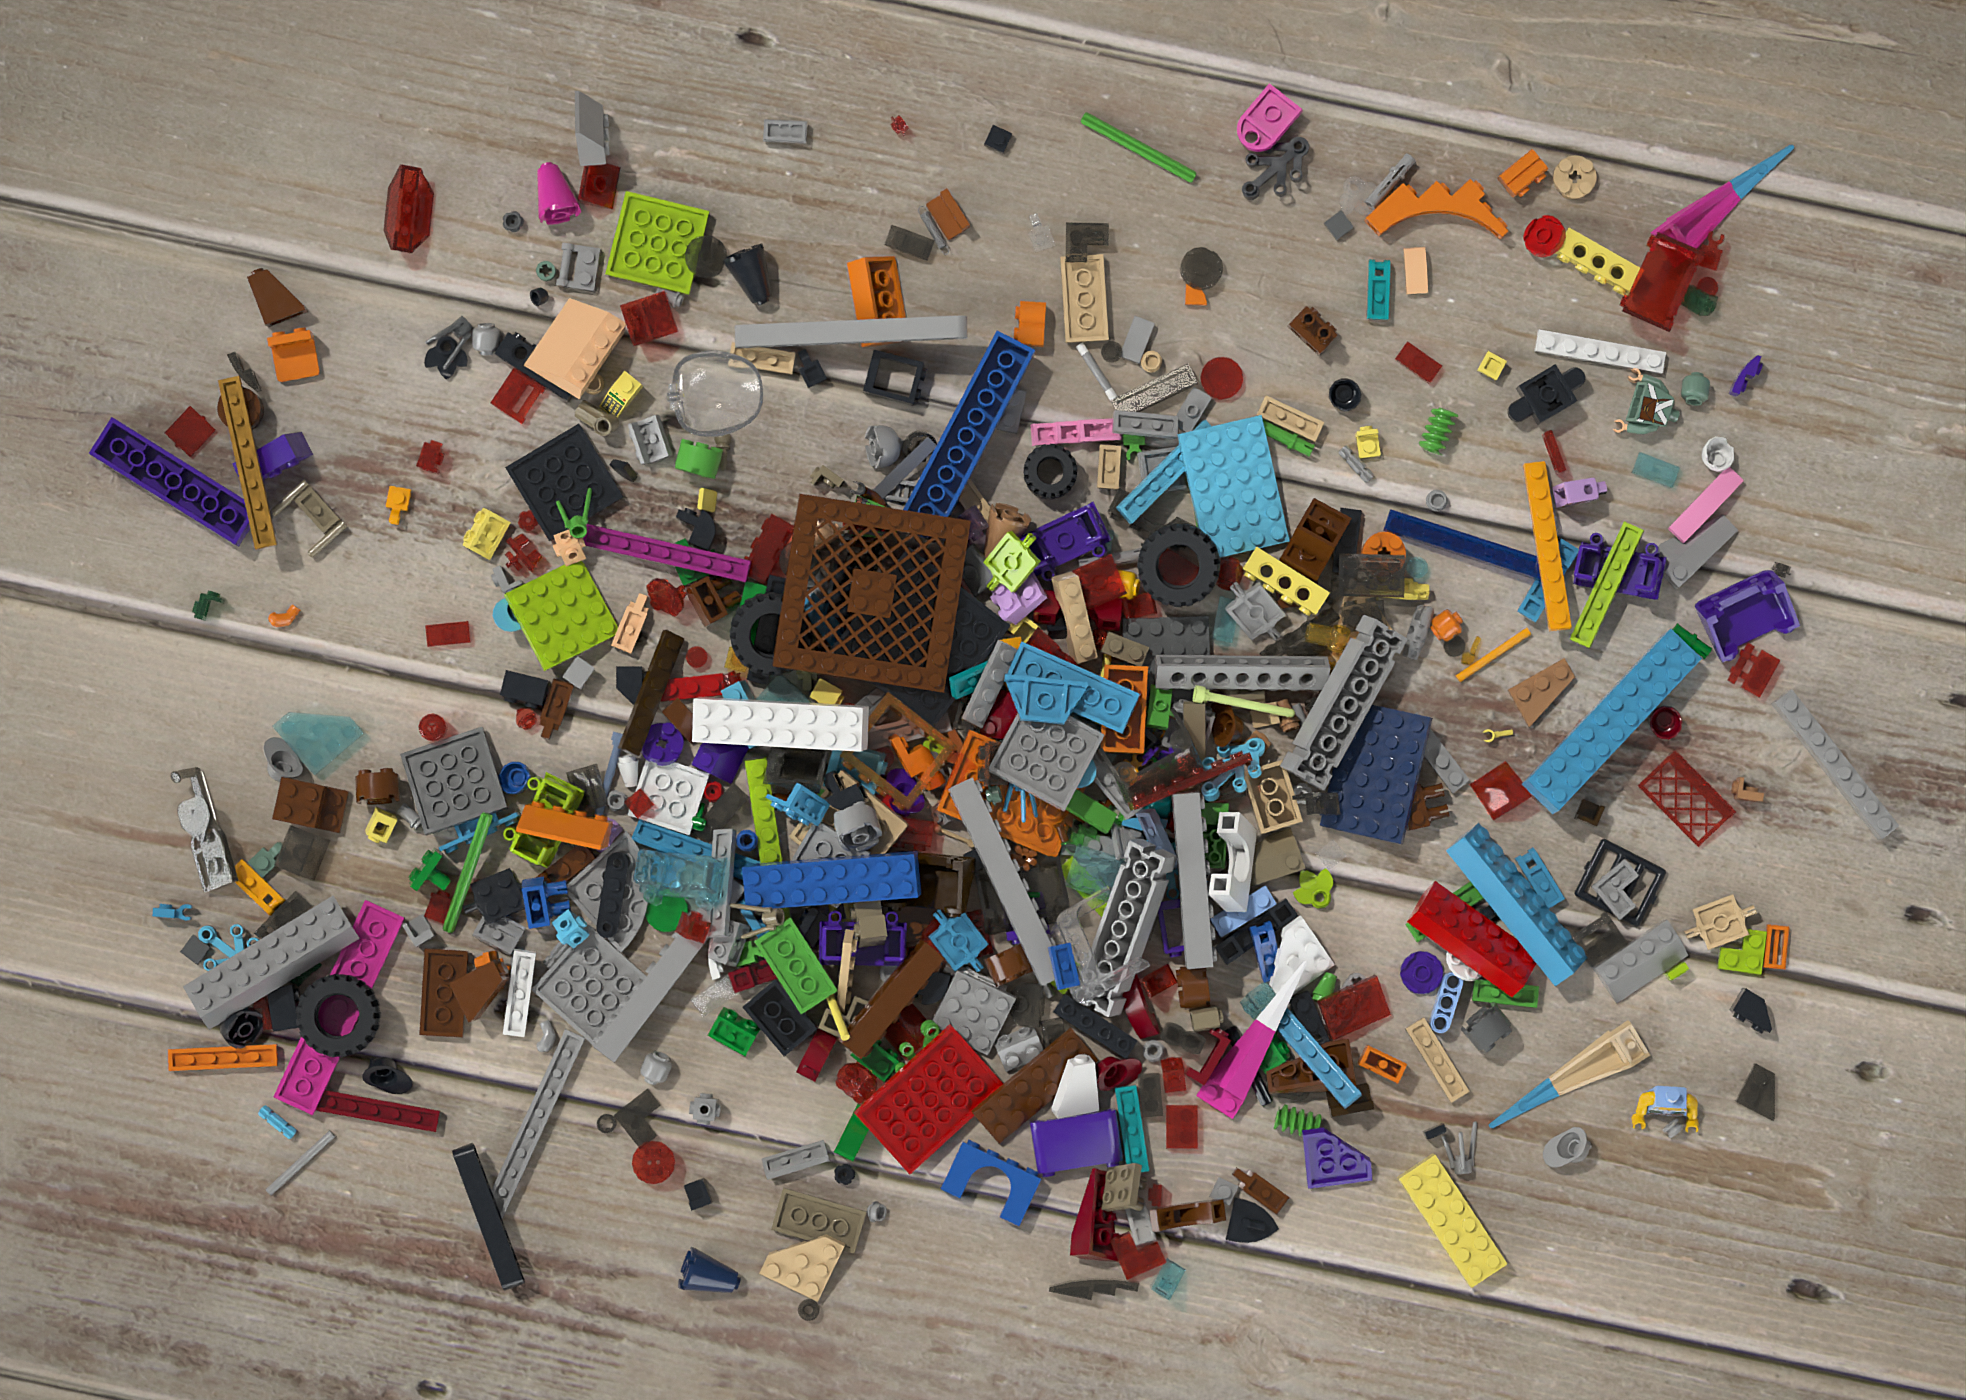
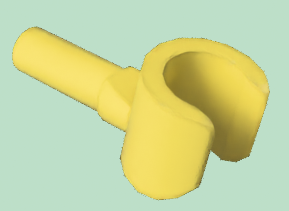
(1497, 734)

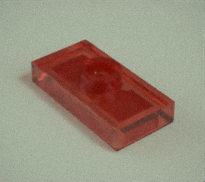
(1418, 362)
(448, 634)

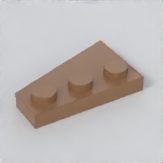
(1540, 690)

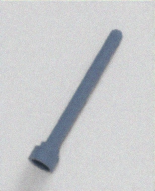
(616, 737)

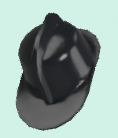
(385, 1075)

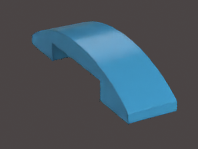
(1534, 603)

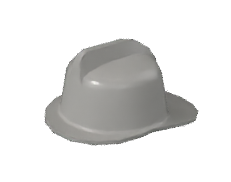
(281, 759)
(1567, 1148)

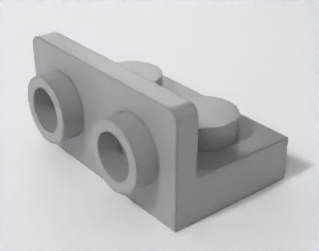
(729, 949)

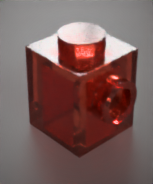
(693, 926)

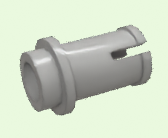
(674, 298)
(410, 816)

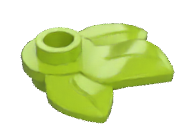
(1313, 885)

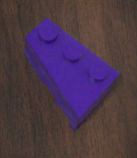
(281, 454)

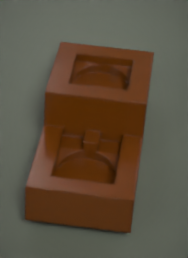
(680, 717)

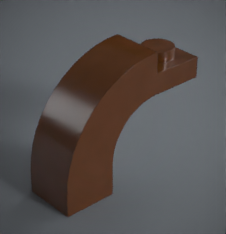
(1187, 1214)

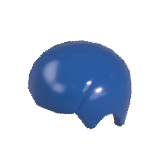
(514, 777)

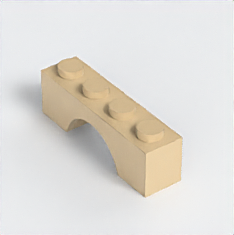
(1079, 633)

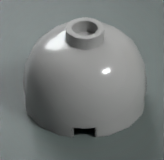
(883, 447)

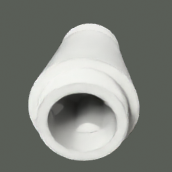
(629, 770)

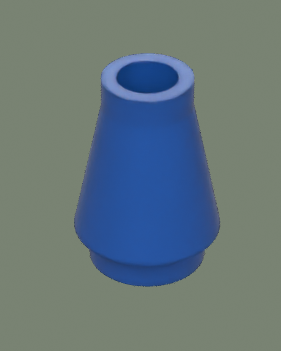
(740, 840)

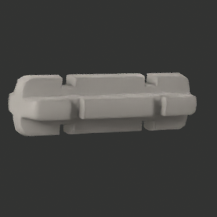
(1355, 463)
(556, 953)

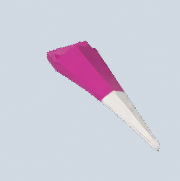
(1237, 1070)

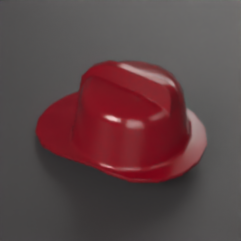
(1117, 1073)

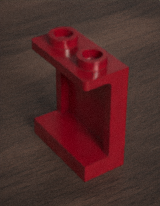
(1212, 1060)

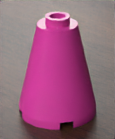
(555, 196)

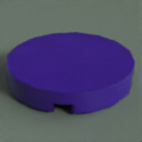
(1421, 972)

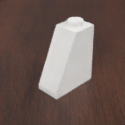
(1077, 1088)

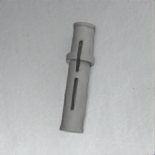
(1406, 163)
(1120, 558)

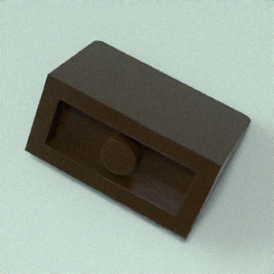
(1362, 1104)

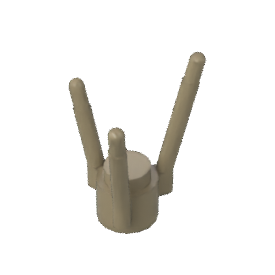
(770, 916)

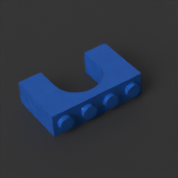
(971, 1158)

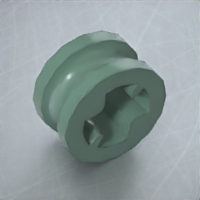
(550, 266)

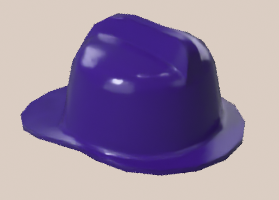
(904, 783)

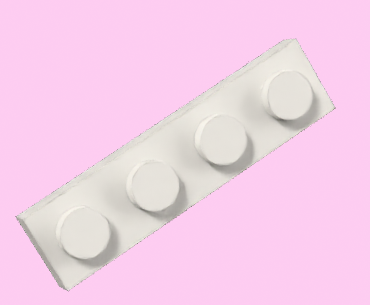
(519, 992)

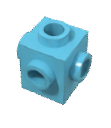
(570, 929)

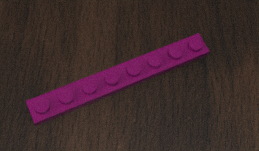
(667, 553)

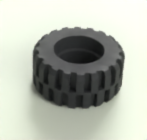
(1178, 594)
(741, 633)
(309, 1024)

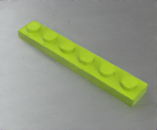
(1607, 584)

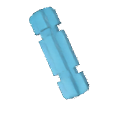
(277, 1122)

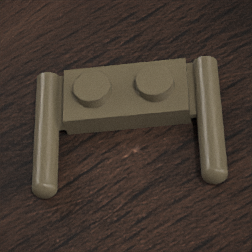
(316, 510)

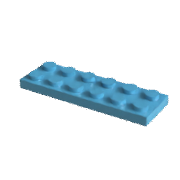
(1102, 701)

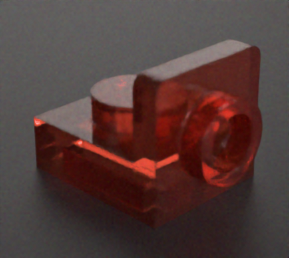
(438, 906)

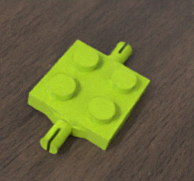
(1011, 561)

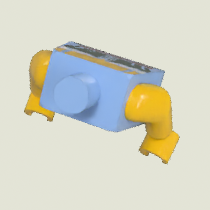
(1667, 1101)

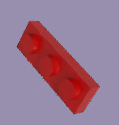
(694, 687)

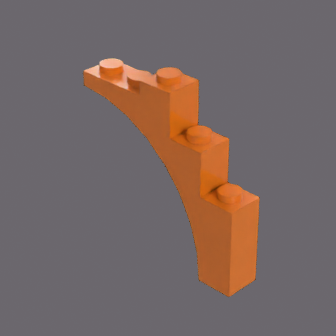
(1436, 199)

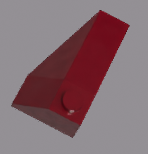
(1000, 716)
(1093, 1225)

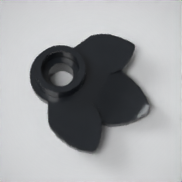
(438, 357)

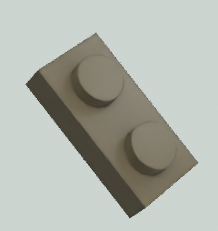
(1124, 649)

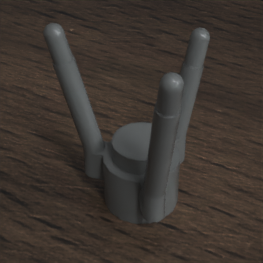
(459, 328)

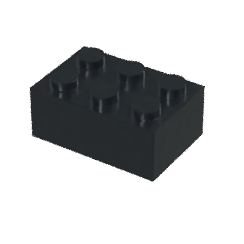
(779, 1017)

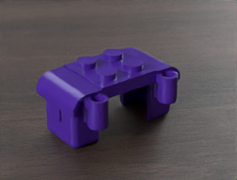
(1068, 539)
(1641, 578)
(889, 954)

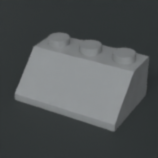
(591, 130)

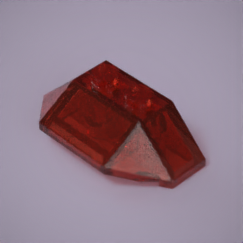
(408, 209)

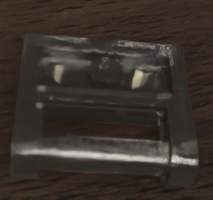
(1603, 945)

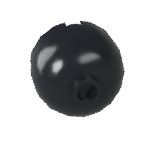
(242, 1027)

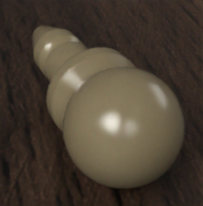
(723, 443)

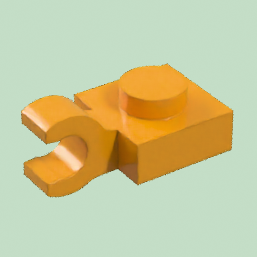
(397, 500)

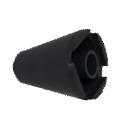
(751, 273)

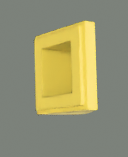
(707, 500)

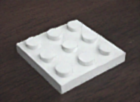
(675, 792)

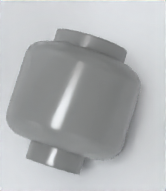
(486, 338)
(656, 1067)

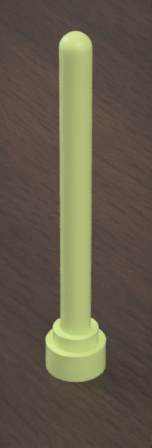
(1202, 695)

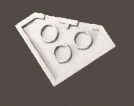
(1296, 947)

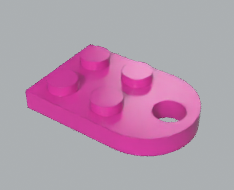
(1267, 118)

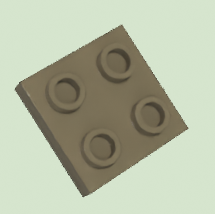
(1122, 1188)

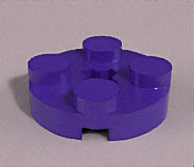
(674, 745)

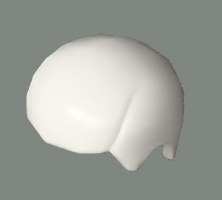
(1717, 454)

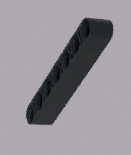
(488, 1216)

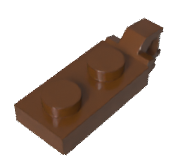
(555, 707)
(1261, 1190)

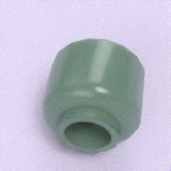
(1695, 388)

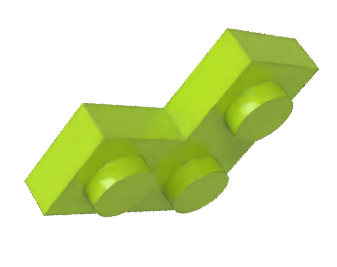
(1747, 959)

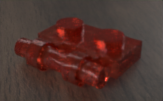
(1759, 673)

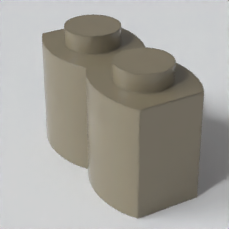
(1206, 1018)

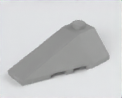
(1688, 557)

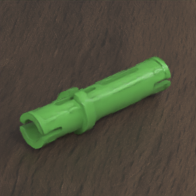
(1288, 439)

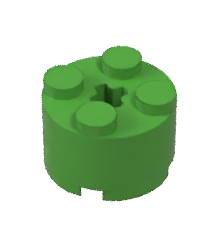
(698, 459)

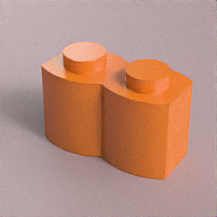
(1031, 323)

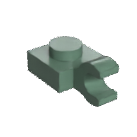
(264, 860)

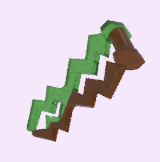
(1082, 831)

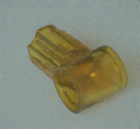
(1333, 637)

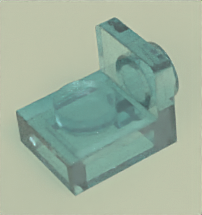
(1257, 999)

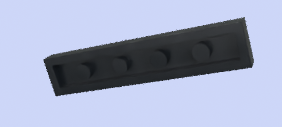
(767, 628)

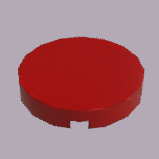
(1544, 236)

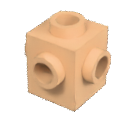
(569, 548)

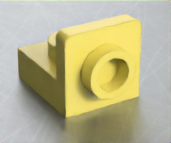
(1367, 442)

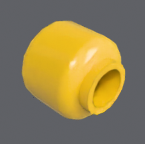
(1131, 583)

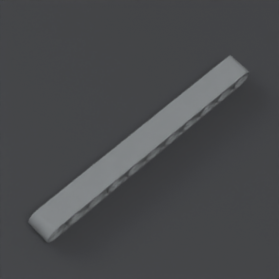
(851, 331)

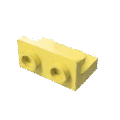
(485, 533)

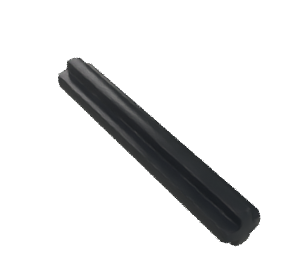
(1258, 1084)

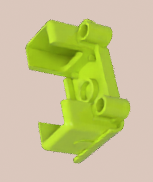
(551, 792)

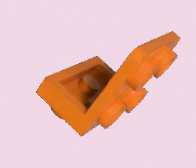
(294, 354)

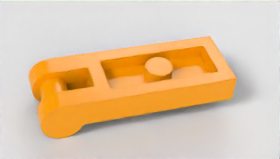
(257, 887)

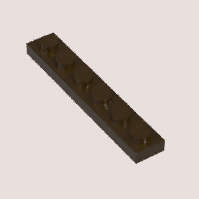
(651, 693)

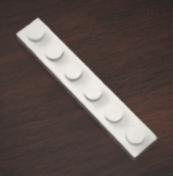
(1600, 351)

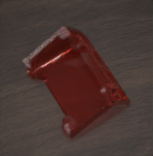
(1661, 281)

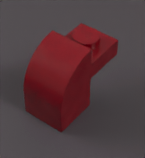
(816, 1054)

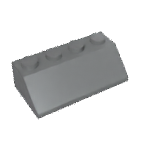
(1641, 960)

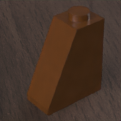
(273, 298)
(479, 988)

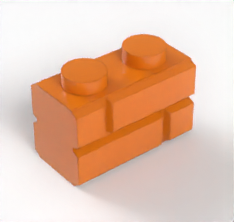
(1523, 173)
(1382, 1064)

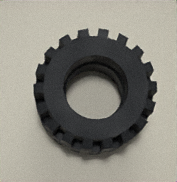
(1031, 471)

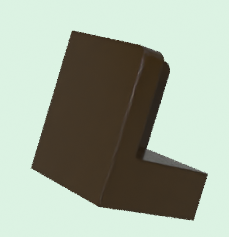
(1589, 813)

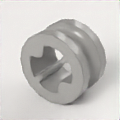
(1673, 1128)

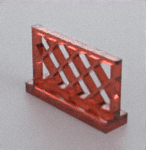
(1696, 781)

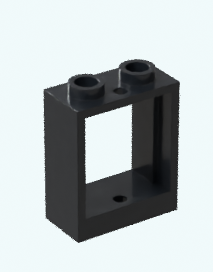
(872, 374)

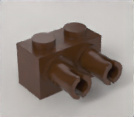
(1313, 330)
(706, 600)
(1420, 814)

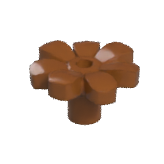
(1024, 852)

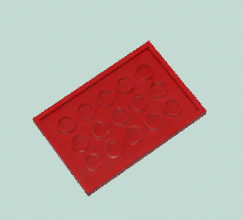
(928, 1099)

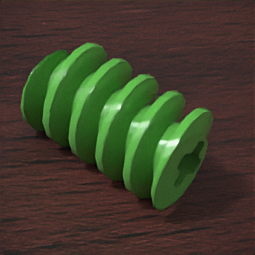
(1437, 430)
(1296, 1121)

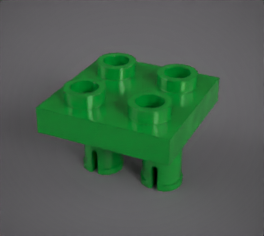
(429, 871)

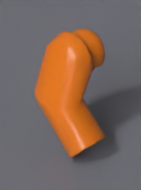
(284, 619)

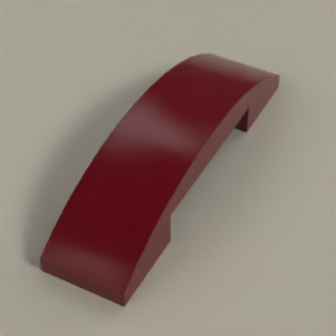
(751, 975)
(1138, 1012)

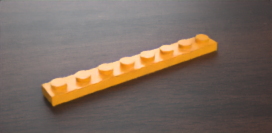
(1547, 546)

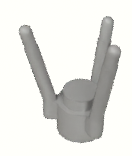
(1462, 1163)

